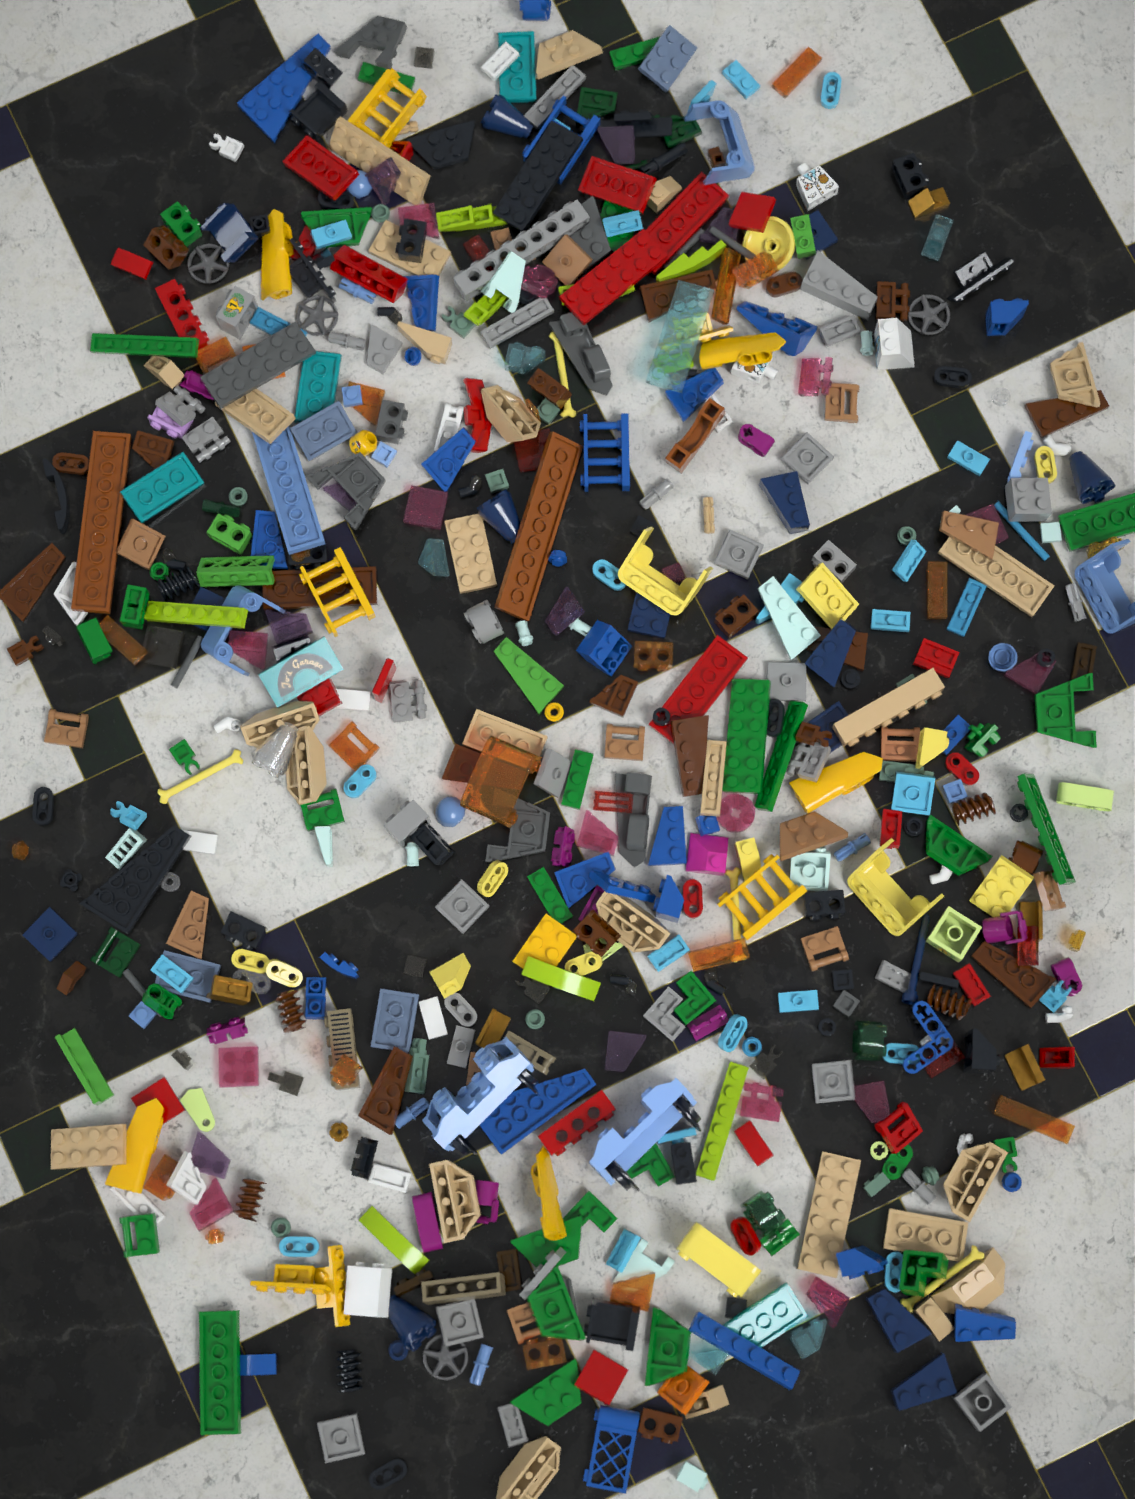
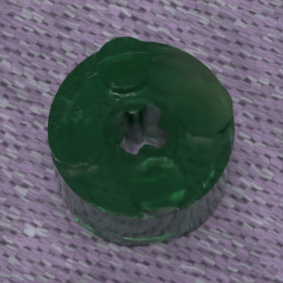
(869, 1040)
(763, 1213)

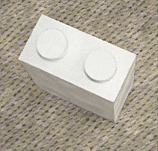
(367, 1290)

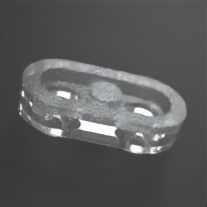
(255, 978)

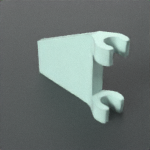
(507, 281)
(642, 1265)

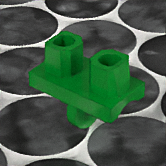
(979, 736)
(779, 1237)

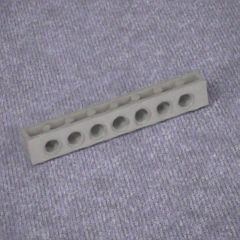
(571, 210)

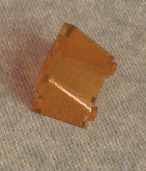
(499, 780)

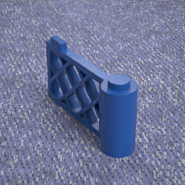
(613, 1421)

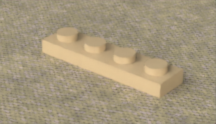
(713, 778)

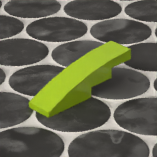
(468, 218)
(686, 266)

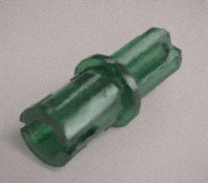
(221, 508)

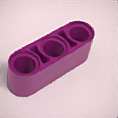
(427, 1222)

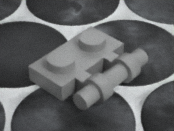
(176, 409)
(203, 435)
(401, 701)
(813, 763)

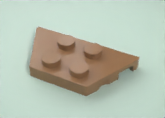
(807, 834)

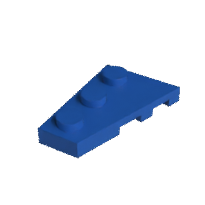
(424, 300)
(695, 392)
(449, 458)
(268, 539)
(670, 839)
(576, 881)
(621, 887)
(981, 1326)

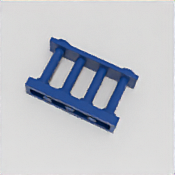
(590, 127)
(622, 461)

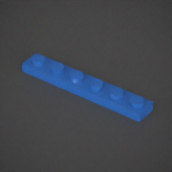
(744, 1350)

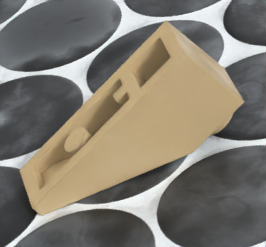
(431, 344)

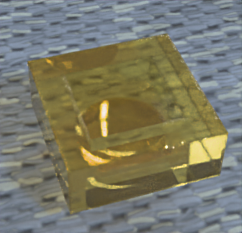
(1076, 940)

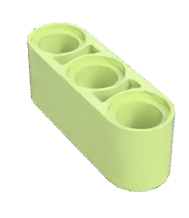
(1084, 796)

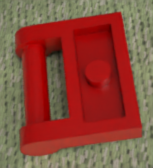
(903, 1132)

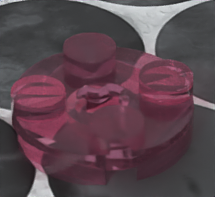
(540, 288)
(745, 818)

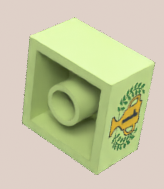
(953, 934)

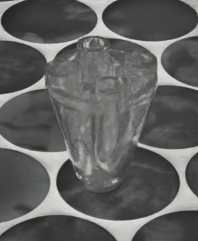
(276, 750)

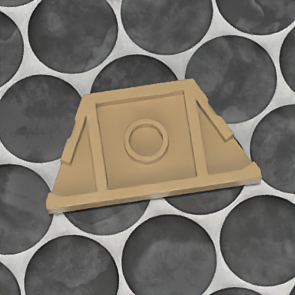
(564, 52)
(1074, 377)

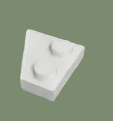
(187, 1180)

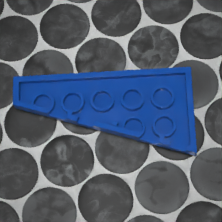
(281, 91)
(526, 1111)

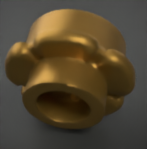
(344, 1132)

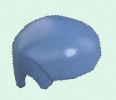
(360, 186)
(1002, 657)
(449, 812)

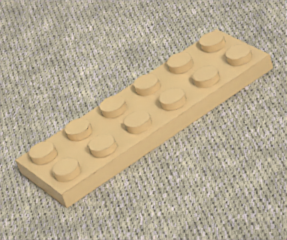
(368, 153)
(1001, 574)
(829, 1214)

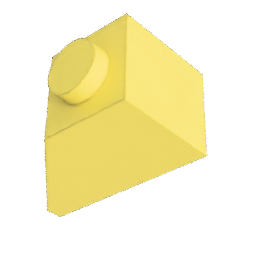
(931, 744)
(748, 857)
(451, 975)

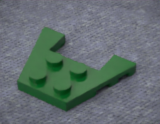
(1056, 712)

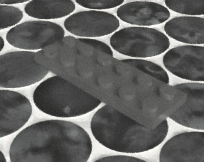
(258, 365)

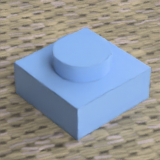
(384, 454)

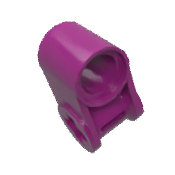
(757, 440)
(1066, 971)

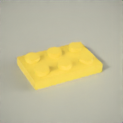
(827, 595)
(1001, 887)

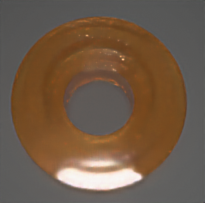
(20, 850)
(215, 1236)

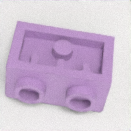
(161, 420)

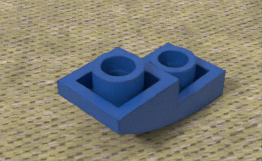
(345, 969)
(315, 998)
(258, 1364)

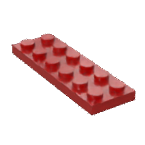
(686, 216)
(613, 277)
(701, 685)

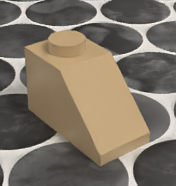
(663, 193)
(164, 370)
(933, 1318)
(708, 1401)

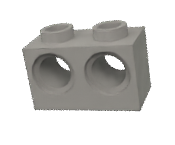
(838, 559)

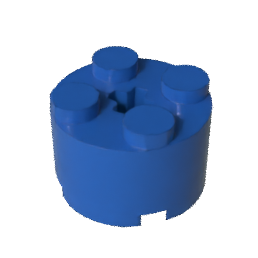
(535, 10)

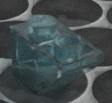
(937, 237)
(523, 358)
(809, 1339)

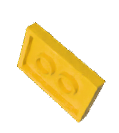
(546, 943)

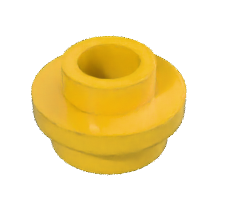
(552, 706)

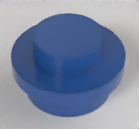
(413, 356)
(557, 558)
(1011, 1182)

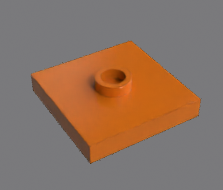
(683, 1390)

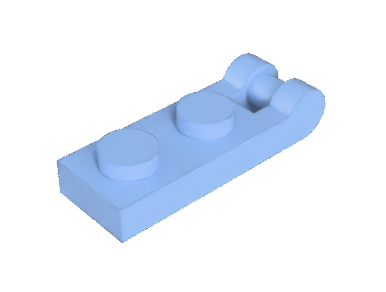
(1020, 458)

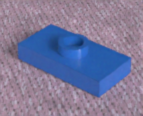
(955, 732)

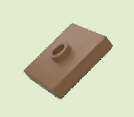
(567, 260)
(140, 544)

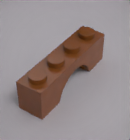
(689, 445)

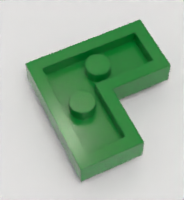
(698, 998)
(656, 1164)
(594, 1210)

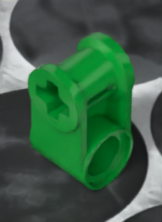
(162, 1002)

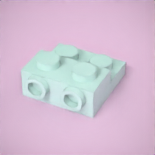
(811, 869)

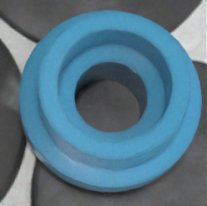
(756, 1042)

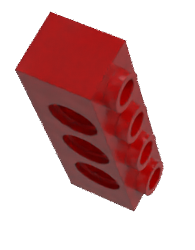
(369, 274)
(170, 292)
(597, 1101)

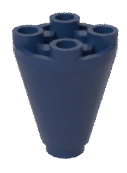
(506, 118)
(1089, 479)
(501, 515)
(410, 1323)

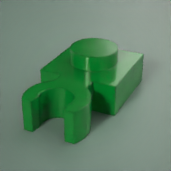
(183, 754)
(1008, 1145)

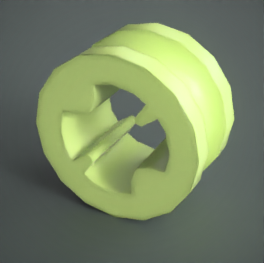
(874, 1146)

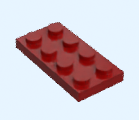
(320, 168)
(617, 184)

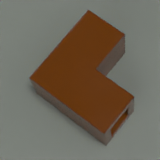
(716, 157)
(70, 977)

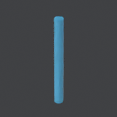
(1022, 532)

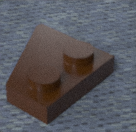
(153, 448)
(616, 696)

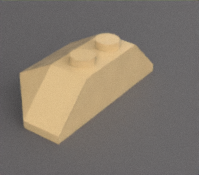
(509, 415)
(265, 723)
(306, 767)
(636, 926)
(972, 1177)
(455, 1199)
(974, 1285)
(530, 1470)

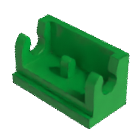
(94, 640)

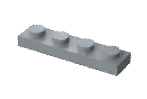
(563, 86)
(517, 322)

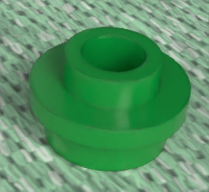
(156, 566)

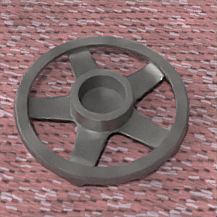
(207, 263)
(929, 314)
(317, 315)
(445, 1358)

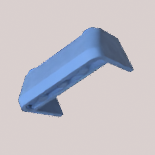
(739, 159)
(1105, 590)
(214, 639)

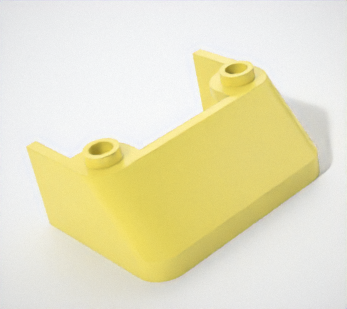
(655, 586)
(885, 896)
(718, 1259)

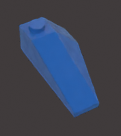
(795, 332)

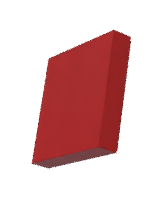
(752, 212)
(384, 680)
(165, 1095)
(601, 1377)

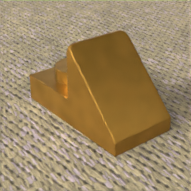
(928, 202)

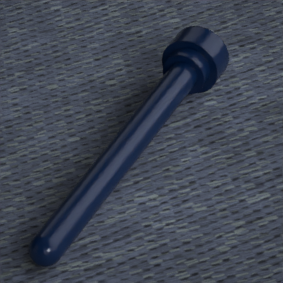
(910, 995)

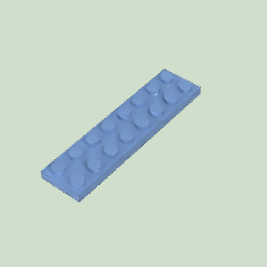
(290, 492)

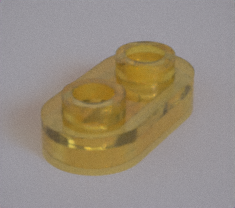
(1096, 547)

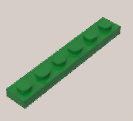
(144, 345)
(781, 756)

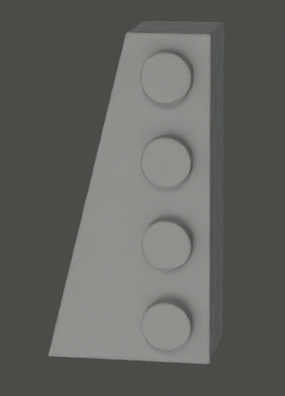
(837, 287)

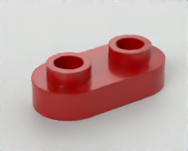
(962, 769)
(692, 899)
(745, 1236)

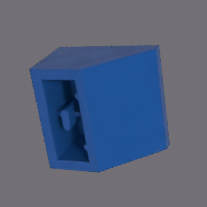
(1004, 315)
(604, 647)
(671, 901)
(859, 1259)

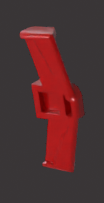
(476, 415)

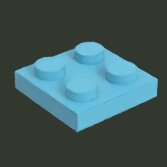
(913, 793)

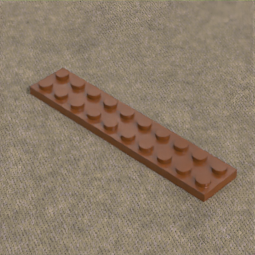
(101, 522)
(538, 526)

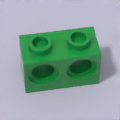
(179, 225)
(134, 607)

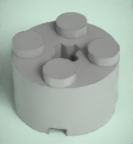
(484, 622)

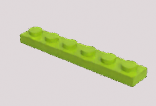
(196, 614)
(722, 1121)

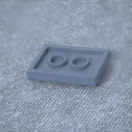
(667, 58)
(323, 431)
(200, 970)
(395, 1020)

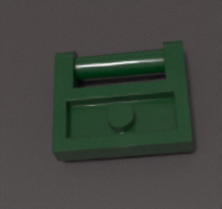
(121, 955)

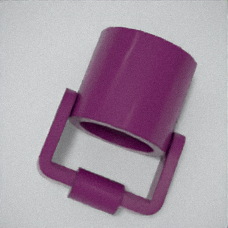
(1001, 928)
(487, 1196)

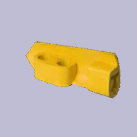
(276, 251)
(745, 349)
(836, 780)
(140, 1145)
(547, 1190)

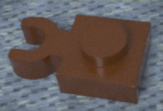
(21, 651)
(811, 734)

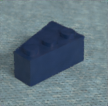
(787, 499)
(832, 651)
(896, 1321)
(925, 1385)

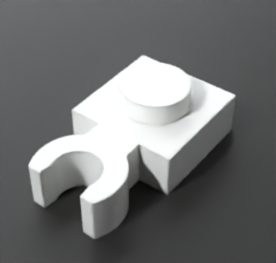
(229, 148)

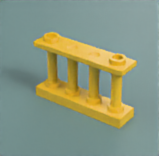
(379, 94)
(347, 577)
(780, 903)

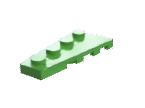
(532, 679)

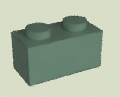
(874, 1186)

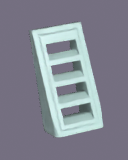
(324, 837)
(126, 838)

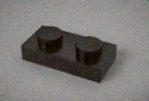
(1083, 660)
(509, 1267)
(405, 1285)

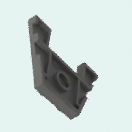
(379, 34)
(592, 236)
(358, 479)
(526, 836)

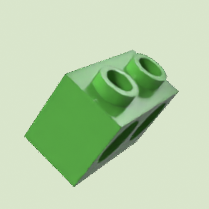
(803, 236)
(227, 537)

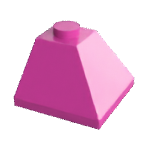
(707, 854)

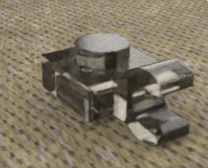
(288, 1083)

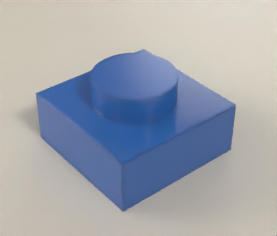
(707, 825)

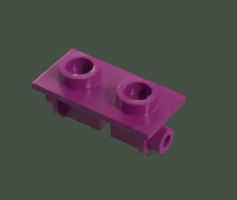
(194, 384)
(565, 838)
(708, 1022)
(233, 1026)

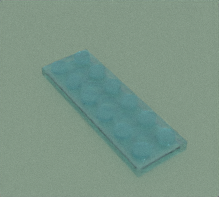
(680, 336)

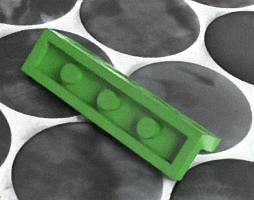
(235, 573)
(84, 1066)

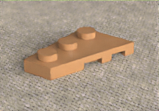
(972, 531)
(190, 926)

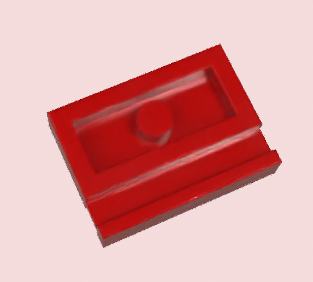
(936, 656)
(323, 695)

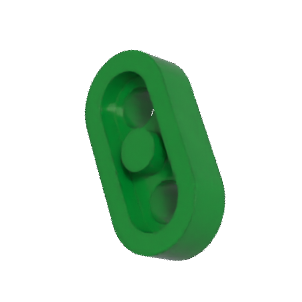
(898, 1162)

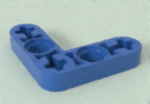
(934, 1035)

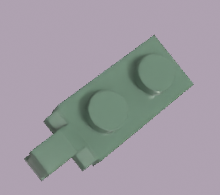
(889, 770)
(418, 1070)

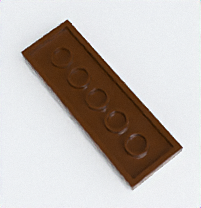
(291, 593)

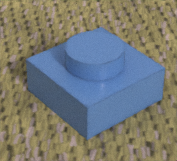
(352, 396)
(954, 791)
(142, 1015)

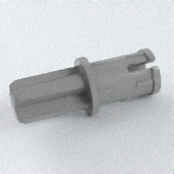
(347, 341)
(656, 494)
(1075, 602)
(919, 1186)

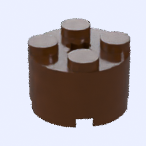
(1026, 856)

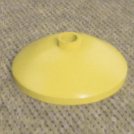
(776, 232)

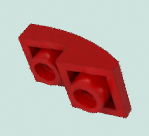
(131, 263)
(754, 1143)

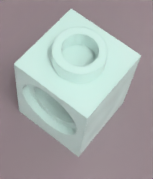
(692, 1476)

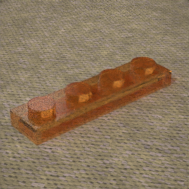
(725, 286)
(1033, 1119)

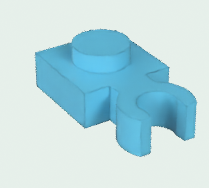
(129, 816)
(1055, 996)

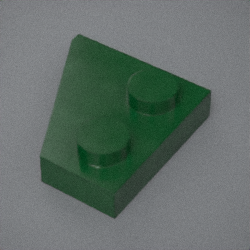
(681, 131)

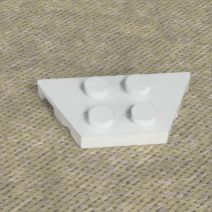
(65, 592)

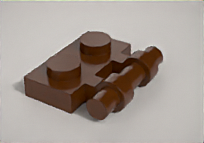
(886, 299)

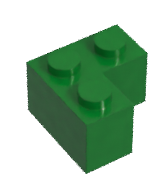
(919, 1266)

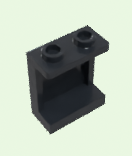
(318, 112)
(924, 985)
(612, 1323)

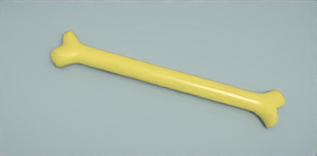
(568, 411)
(166, 794)
(733, 875)
(974, 1255)

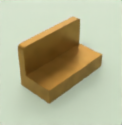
(1033, 915)
(230, 990)
(493, 1029)
(1024, 1067)

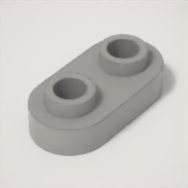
(461, 1010)

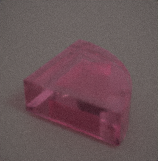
(674, 572)

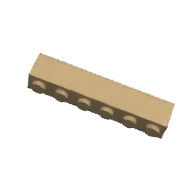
(888, 707)

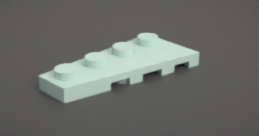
(788, 619)

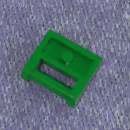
(325, 815)
(145, 1234)

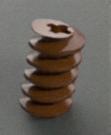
(973, 807)
(947, 1003)
(290, 1011)
(249, 1199)

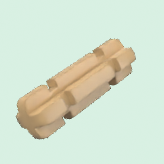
(413, 127)
(708, 510)

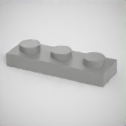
(541, 1272)

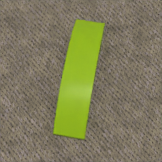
(485, 308)
(561, 978)
(393, 1240)

